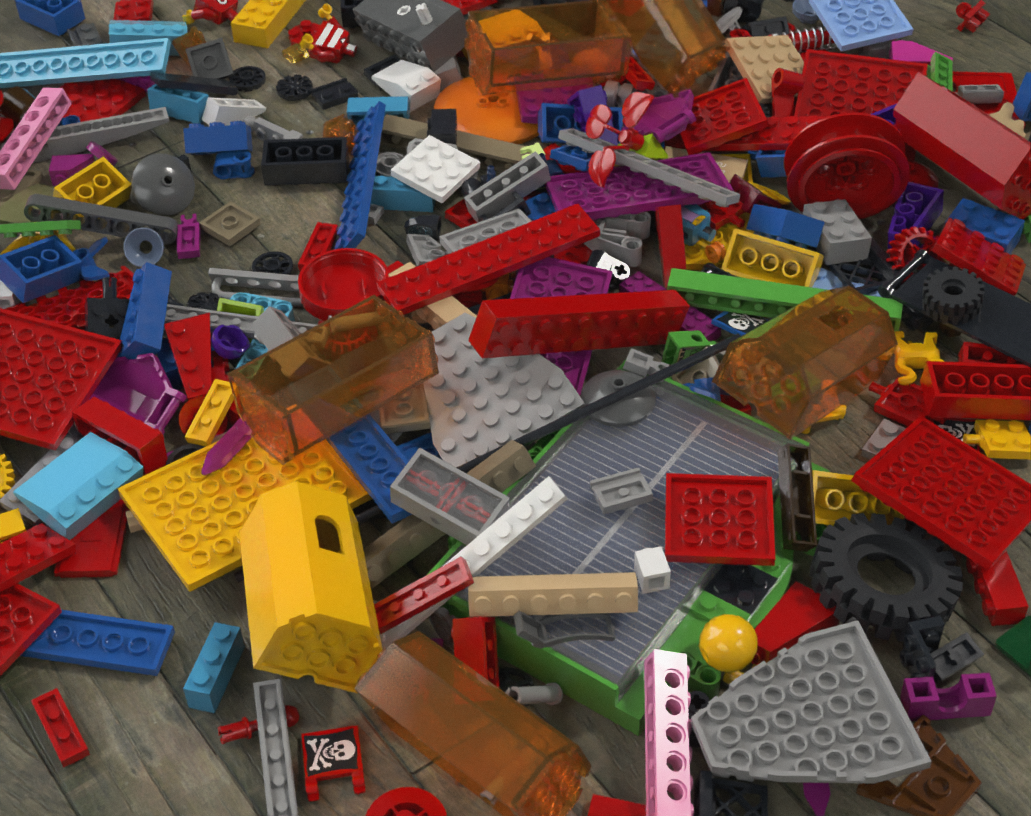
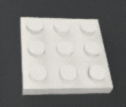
(435, 169)

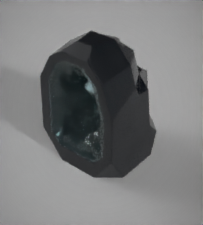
(424, 225)

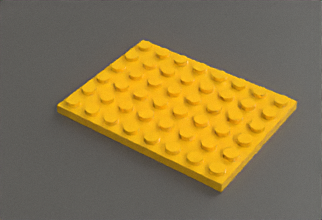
(200, 516)

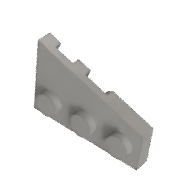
(424, 248)

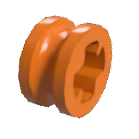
(715, 252)

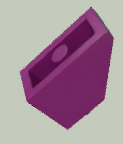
(65, 166)

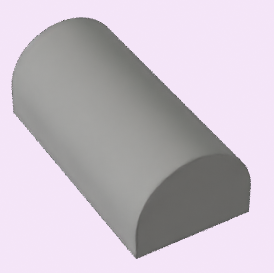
(981, 93)

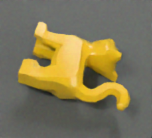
(914, 356)

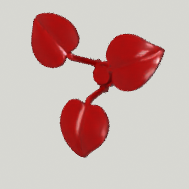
(633, 110)

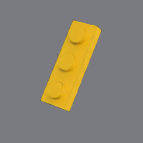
(210, 414)

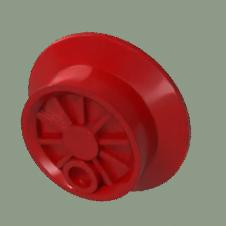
(407, 802)

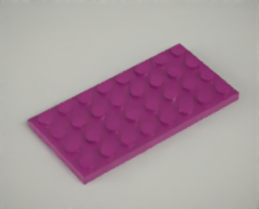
(632, 191)
(563, 278)

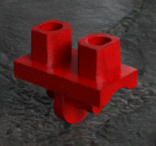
(972, 16)

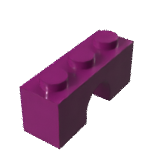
(970, 697)

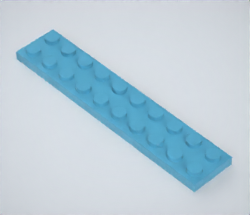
(84, 63)

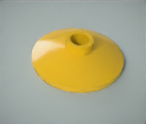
(773, 194)

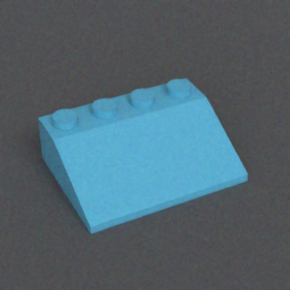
(145, 30)
(79, 484)

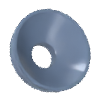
(804, 11)
(132, 246)

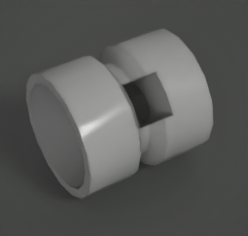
(616, 93)

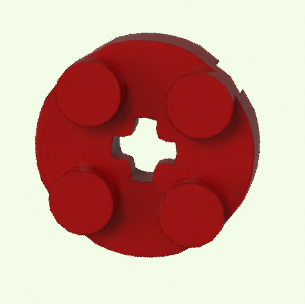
(297, 32)

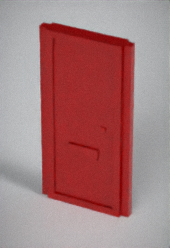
(97, 546)

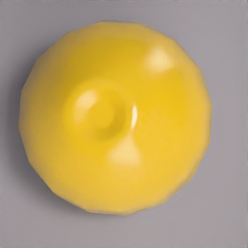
(728, 643)

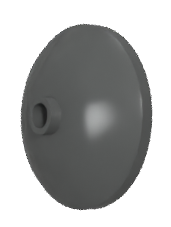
(154, 193)
(626, 411)

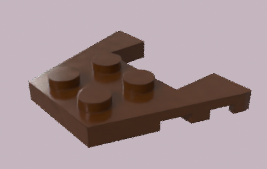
(933, 791)

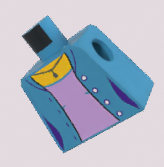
(696, 224)

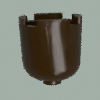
(16, 104)

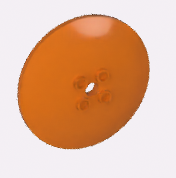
(486, 115)

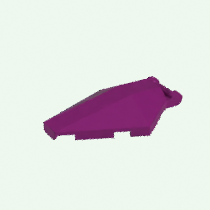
(667, 116)
(140, 390)

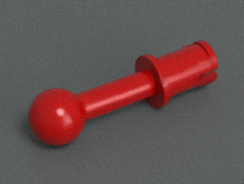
(244, 728)

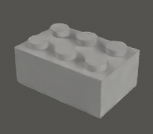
(842, 234)

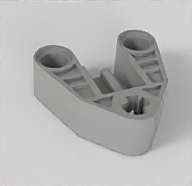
(622, 237)

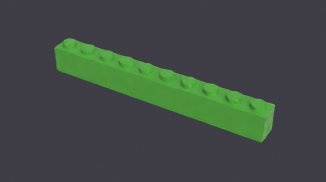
(753, 295)

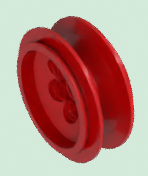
(847, 159)

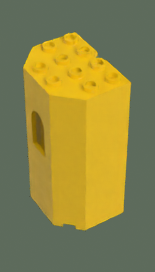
(308, 587)

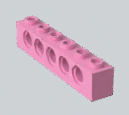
(31, 135)
(673, 668)

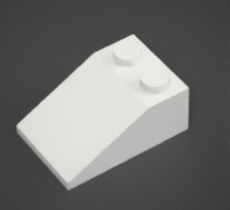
(409, 80)

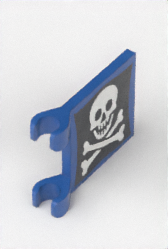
(738, 322)

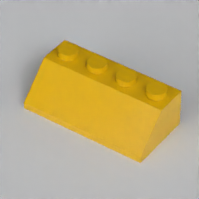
(770, 260)
(840, 497)

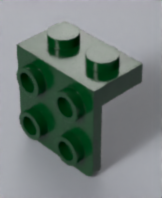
(1017, 644)

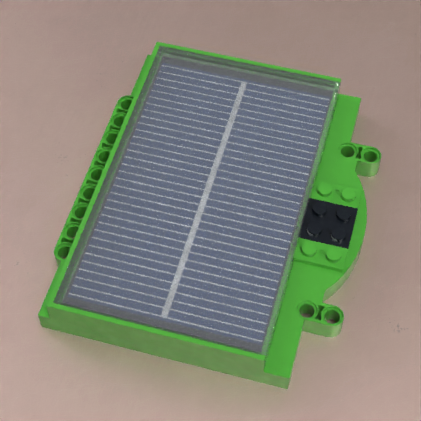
(682, 437)

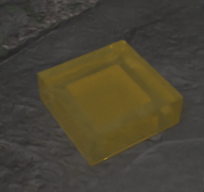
(295, 53)

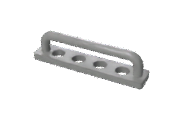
(254, 280)

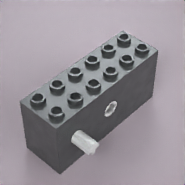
(414, 29)

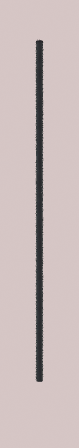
(577, 415)

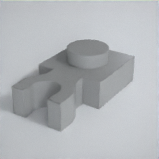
(642, 363)

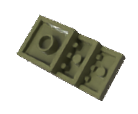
(13, 209)

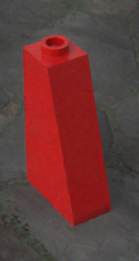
(670, 239)
(791, 618)

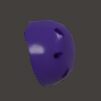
(229, 341)

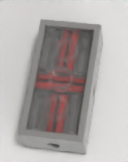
(447, 497)

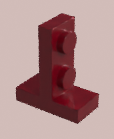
(751, 195)

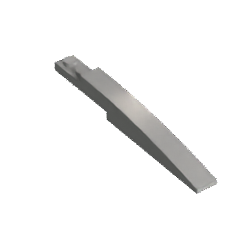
(76, 136)

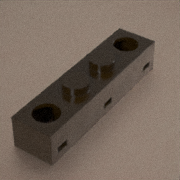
(797, 498)

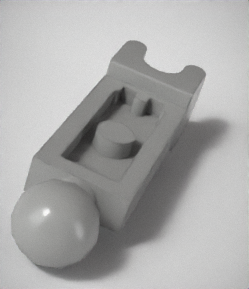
(268, 131)

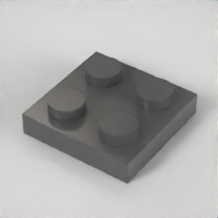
(210, 60)

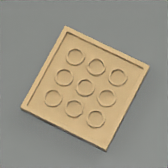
(760, 57)

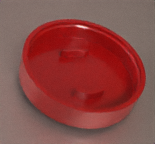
(339, 280)

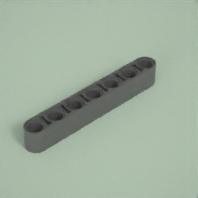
(92, 212)

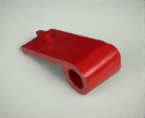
(784, 87)

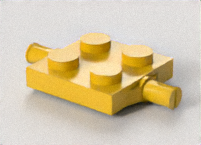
(1001, 439)

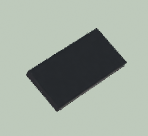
(193, 83)

